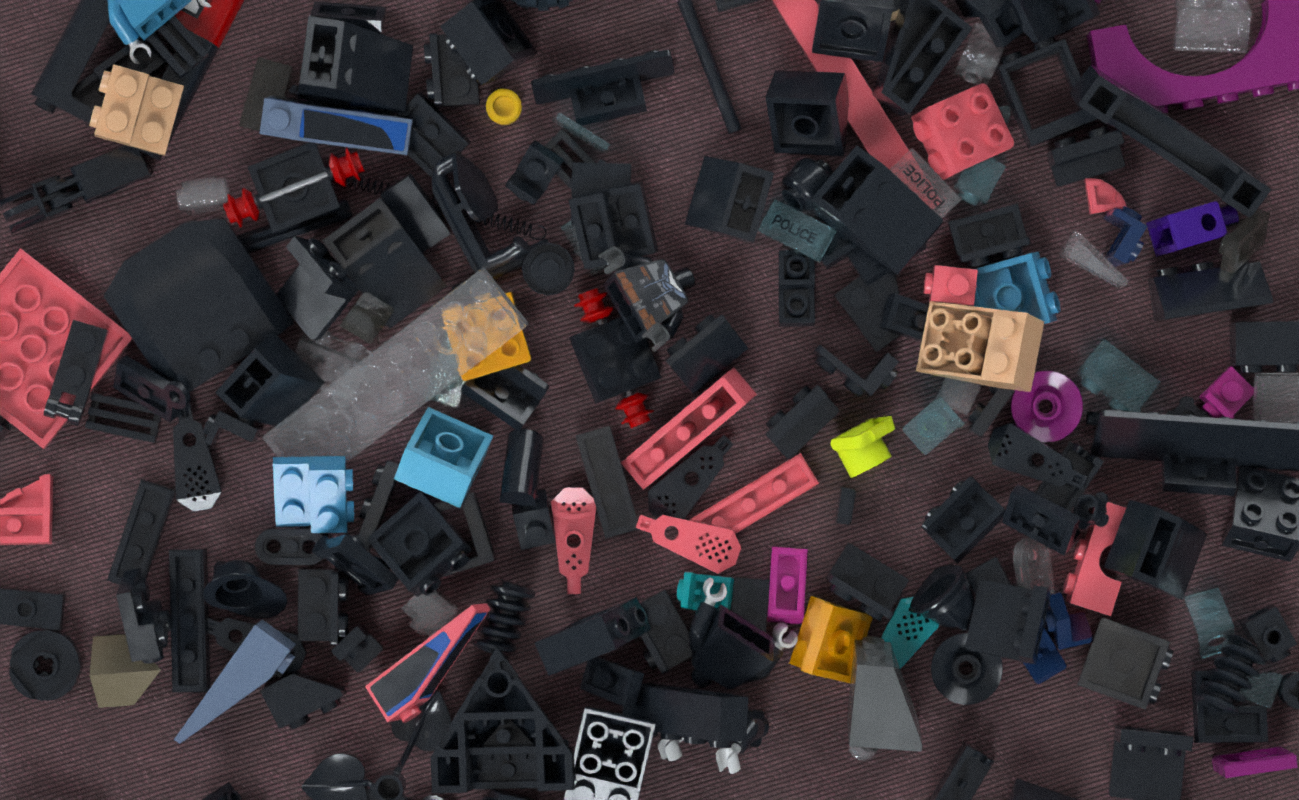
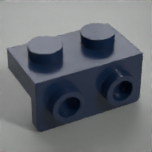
(1127, 244)

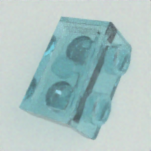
(1117, 378)

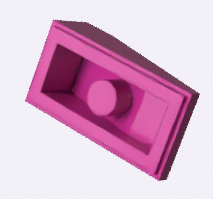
(787, 585)

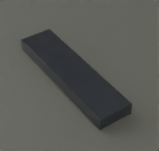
(189, 620)

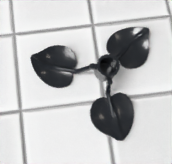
(343, 774)

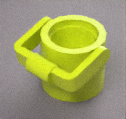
(863, 445)

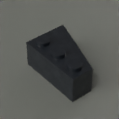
(917, 51)

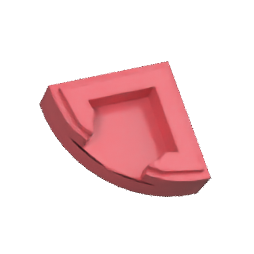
(1102, 196)

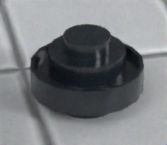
(548, 268)

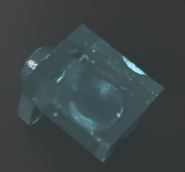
(979, 181)

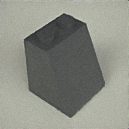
(879, 701)

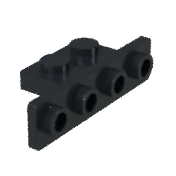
(605, 89)

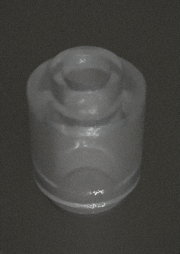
(203, 195)

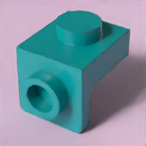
(691, 591)

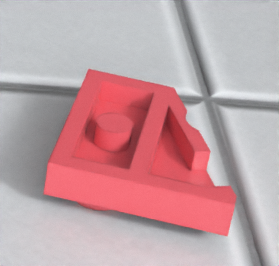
(28, 514)

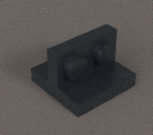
(853, 28)

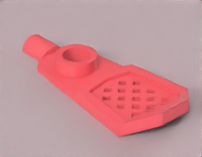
(688, 539)

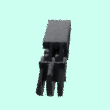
(94, 179)

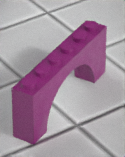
(1268, 64)

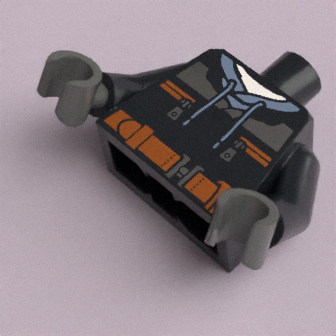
(647, 294)

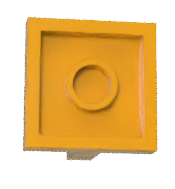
(828, 639)

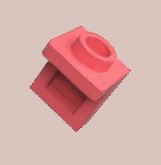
(951, 285)

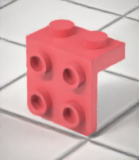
(962, 131)

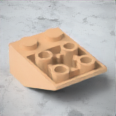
(980, 345)

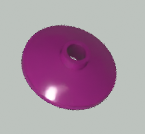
(1064, 411)

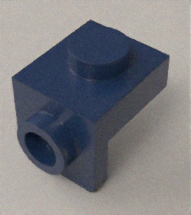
(1067, 629)
(1048, 661)

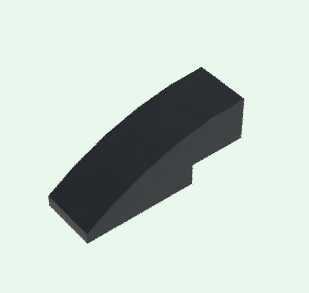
(88, 89)

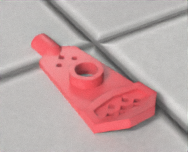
(570, 523)

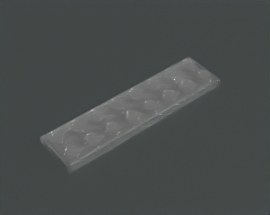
(401, 373)

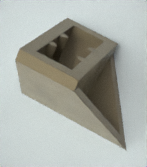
(114, 675)

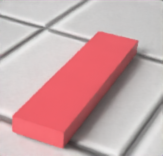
(759, 497)

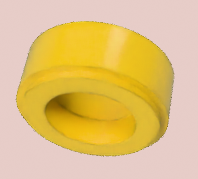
(504, 106)

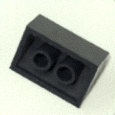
(1207, 290)

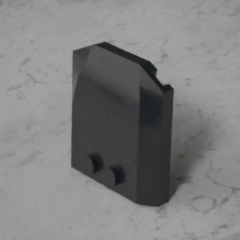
(195, 301)

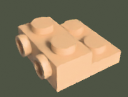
(136, 109)

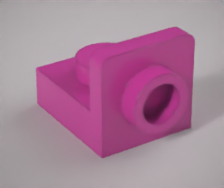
(1226, 394)

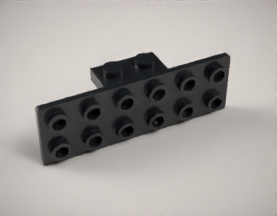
(1197, 451)

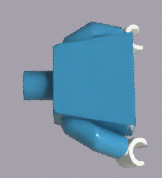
(142, 18)

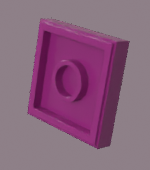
(1254, 762)

